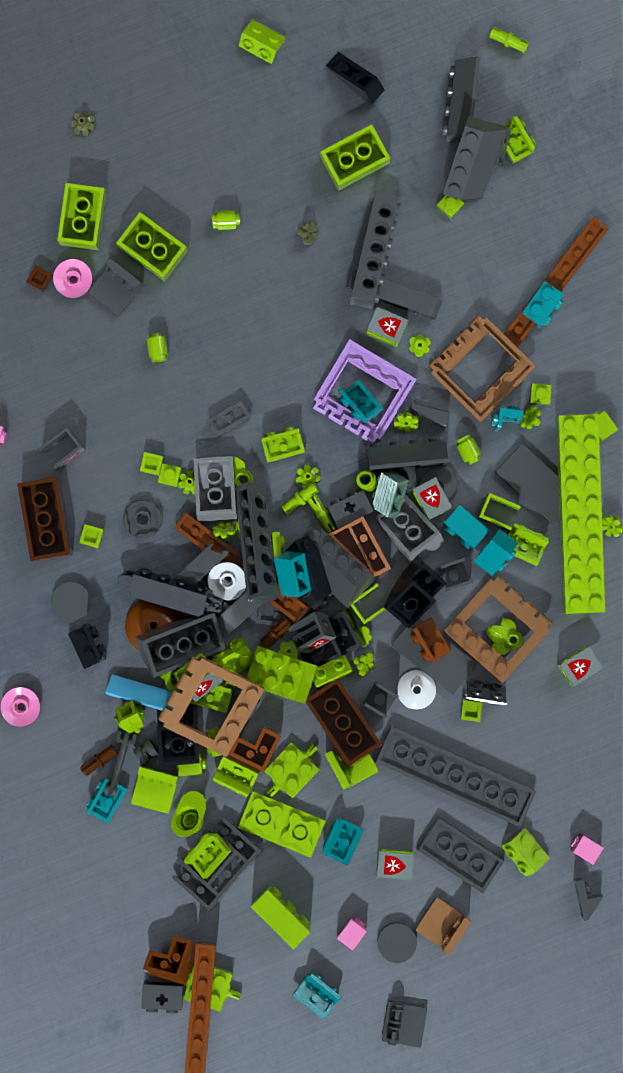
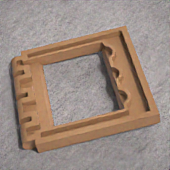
(501, 387)
(482, 651)
(236, 718)

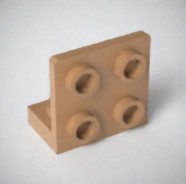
(443, 925)

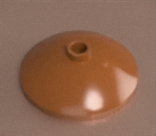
(145, 613)

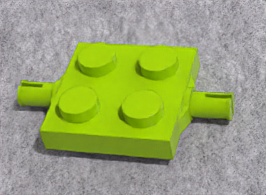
(292, 770)
(220, 990)

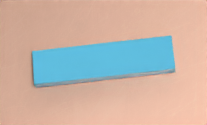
(138, 692)

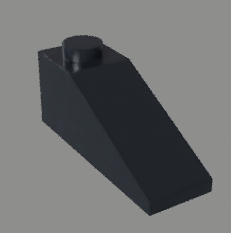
(356, 77)
(317, 576)

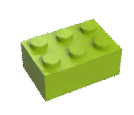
(355, 157)
(82, 216)
(152, 246)
(282, 674)
(281, 916)

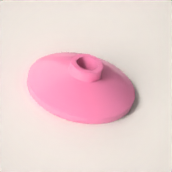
(67, 270)
(10, 708)

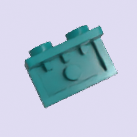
(542, 305)
(361, 401)
(509, 414)
(103, 805)
(342, 840)
(317, 995)

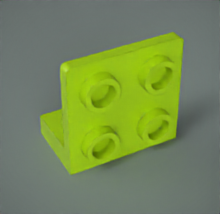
(354, 774)
(154, 789)

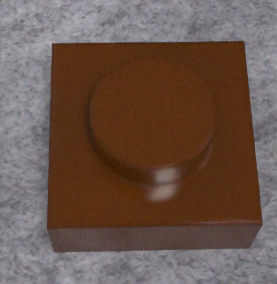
(39, 278)

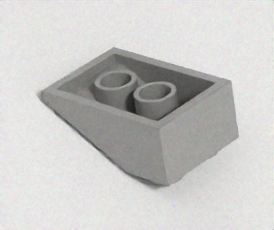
(215, 488)
(411, 531)

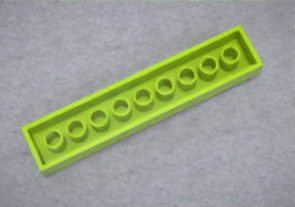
(580, 513)

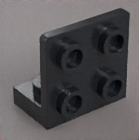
(87, 645)

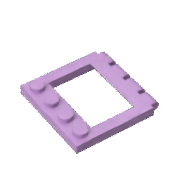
(375, 367)

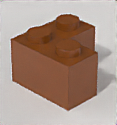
(259, 753)
(174, 965)

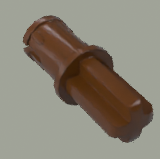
(276, 632)
(99, 760)

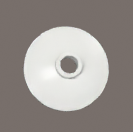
(223, 588)
(408, 682)

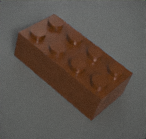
(44, 519)
(343, 723)

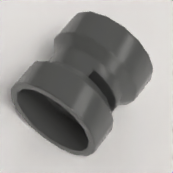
(141, 752)

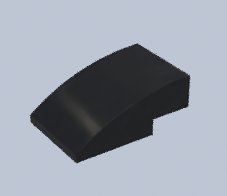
(414, 592)
(347, 639)
(175, 748)

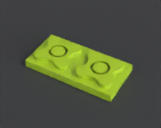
(281, 824)

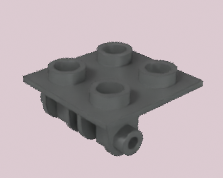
(491, 693)
(404, 1024)

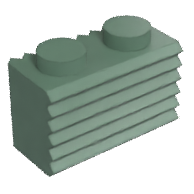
(389, 493)

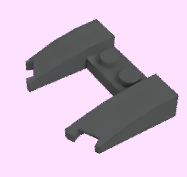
(196, 573)
(212, 891)

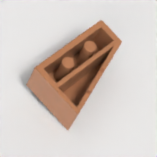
(362, 546)

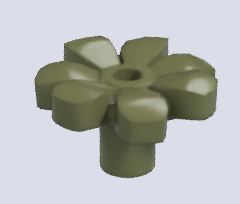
(83, 123)
(308, 232)

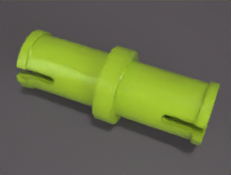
(509, 39)
(300, 498)
(322, 514)

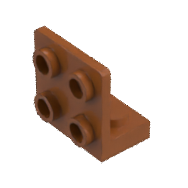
(430, 640)

